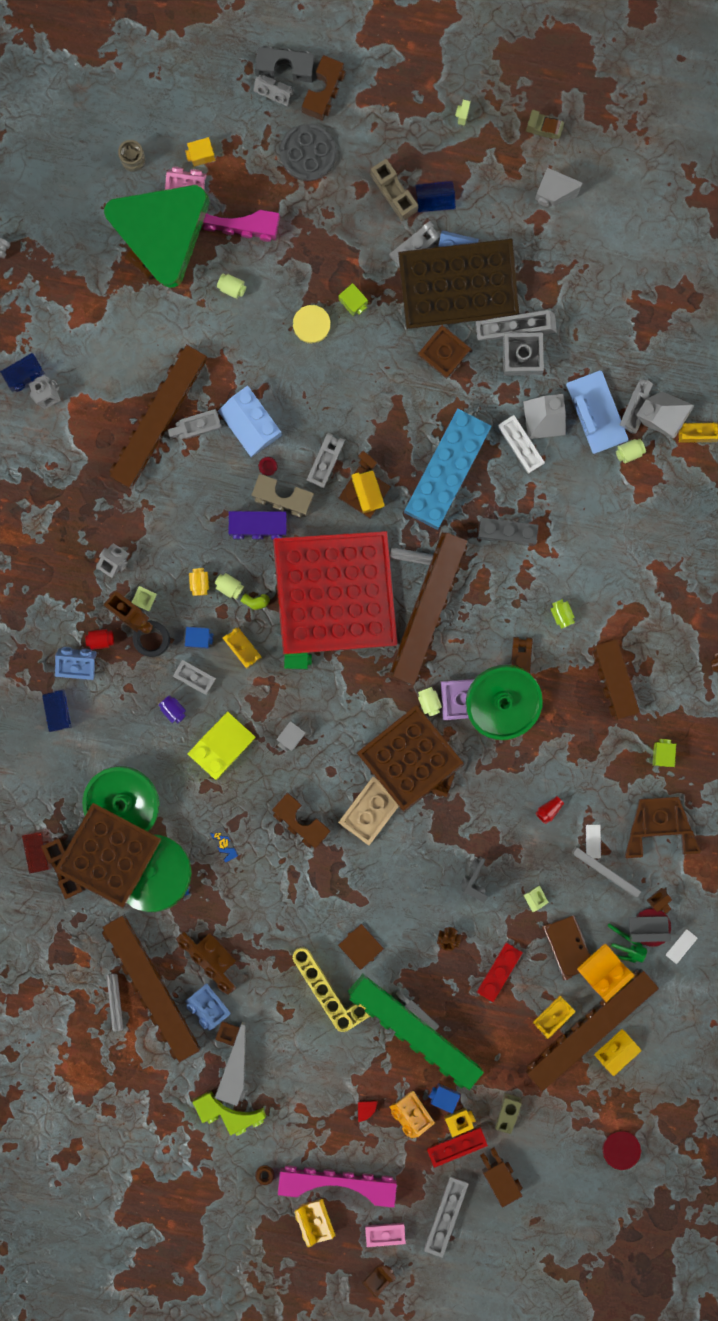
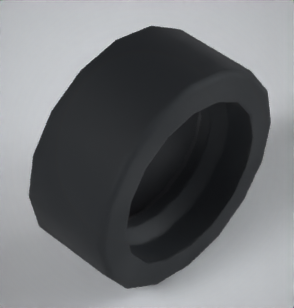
(160, 650)

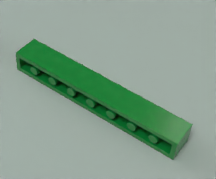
(415, 1031)

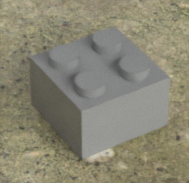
(523, 354)

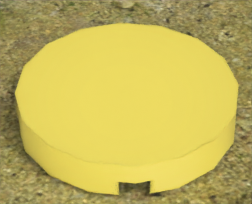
(311, 324)

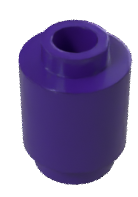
(172, 709)

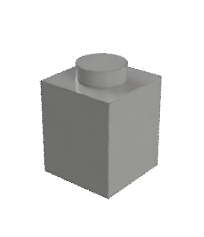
(290, 737)

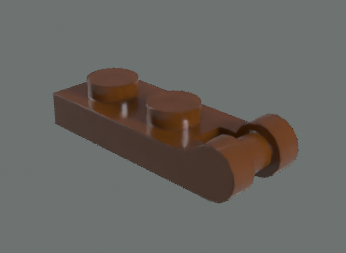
(522, 659)

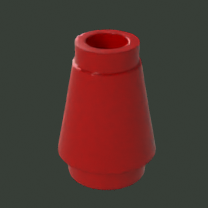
(549, 810)

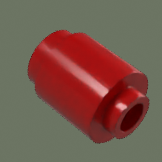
(99, 639)

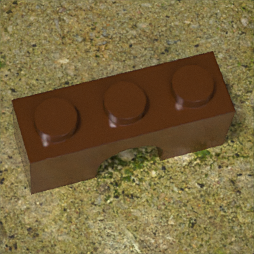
(318, 103)
(312, 833)
(54, 852)

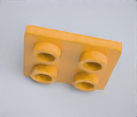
(605, 972)

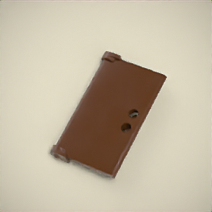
(565, 943)

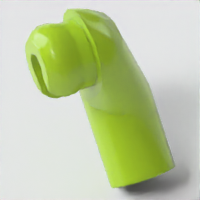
(256, 603)

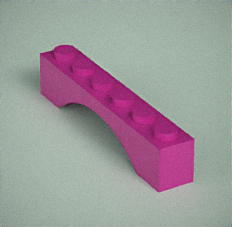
(259, 224)
(378, 1190)

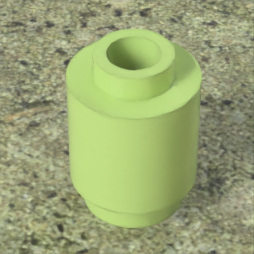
(231, 286)
(630, 450)
(229, 586)
(429, 701)

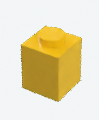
(200, 152)

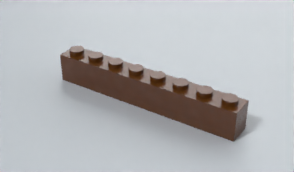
(158, 417)
(428, 608)
(151, 988)
(590, 1030)

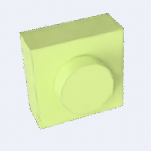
(462, 112)
(144, 598)
(536, 898)

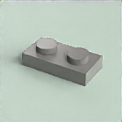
(194, 677)

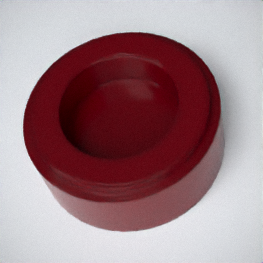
(268, 466)

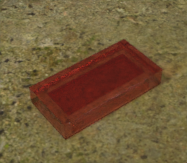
(34, 853)

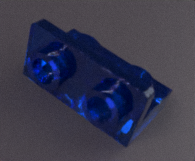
(22, 372)

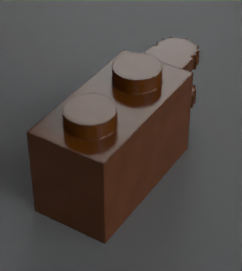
(128, 613)
(500, 1179)

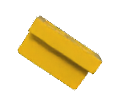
(367, 491)
(617, 1052)

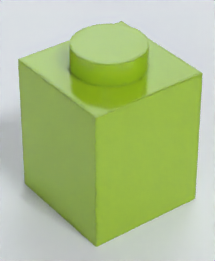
(353, 300)
(664, 753)

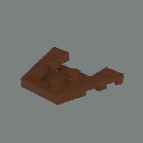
(660, 818)

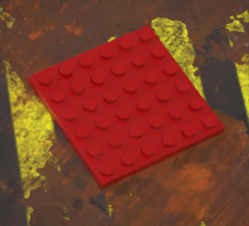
(335, 592)

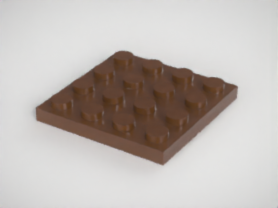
(410, 758)
(108, 855)

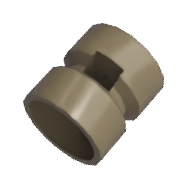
(131, 155)

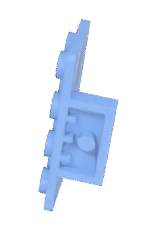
(597, 412)

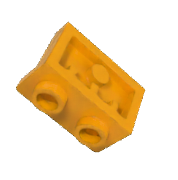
(412, 1115)

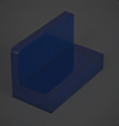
(435, 196)
(56, 711)

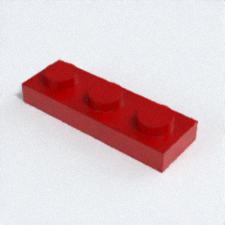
(499, 972)
(457, 1147)

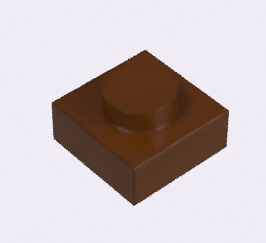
(366, 461)
(227, 1033)

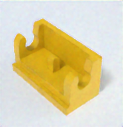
(698, 432)
(242, 647)
(554, 1017)

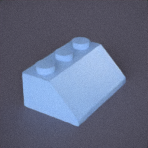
(249, 421)

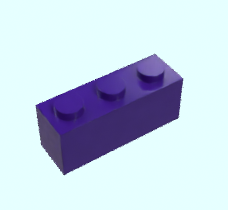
(257, 524)

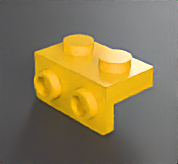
(314, 1222)

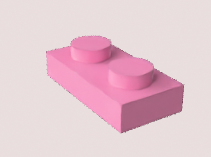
(385, 1234)

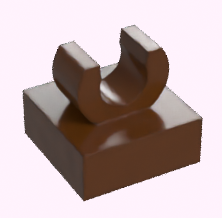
(660, 901)

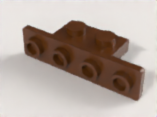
(211, 958)

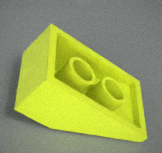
(221, 745)

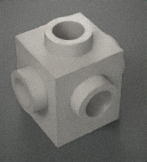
(44, 392)
(112, 560)

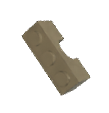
(389, 185)
(297, 503)

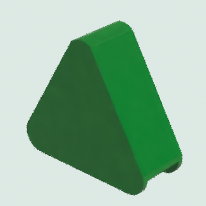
(161, 228)

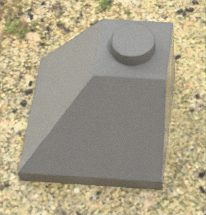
(557, 189)
(664, 413)
(545, 416)

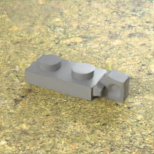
(640, 394)
(196, 425)

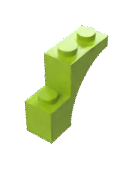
(235, 1121)

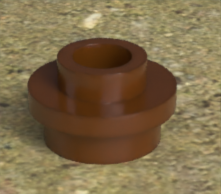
(264, 1181)

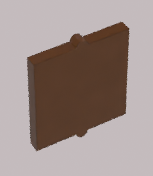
(360, 946)

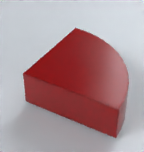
(366, 1109)

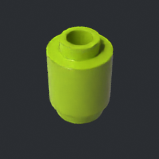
(562, 613)

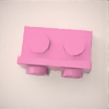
(178, 178)

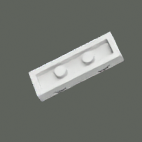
(521, 444)

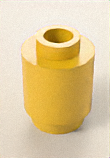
(199, 582)

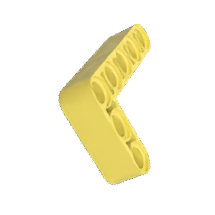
(330, 995)

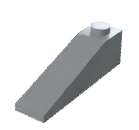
(533, 322)
(233, 1079)

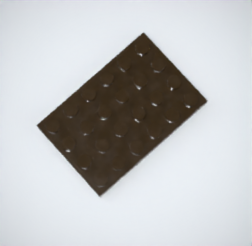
(458, 283)

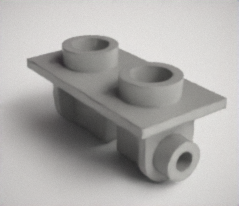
(280, 93)

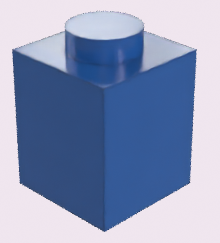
(198, 637)
(444, 1098)

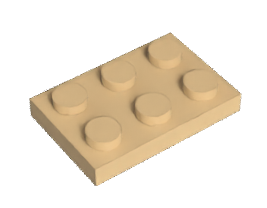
(369, 812)

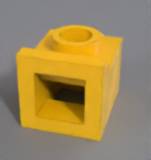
(459, 1128)

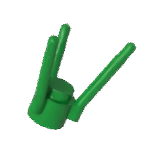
(636, 951)

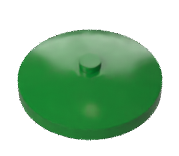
(504, 702)
(125, 794)
(164, 878)

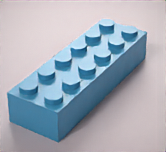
(447, 469)

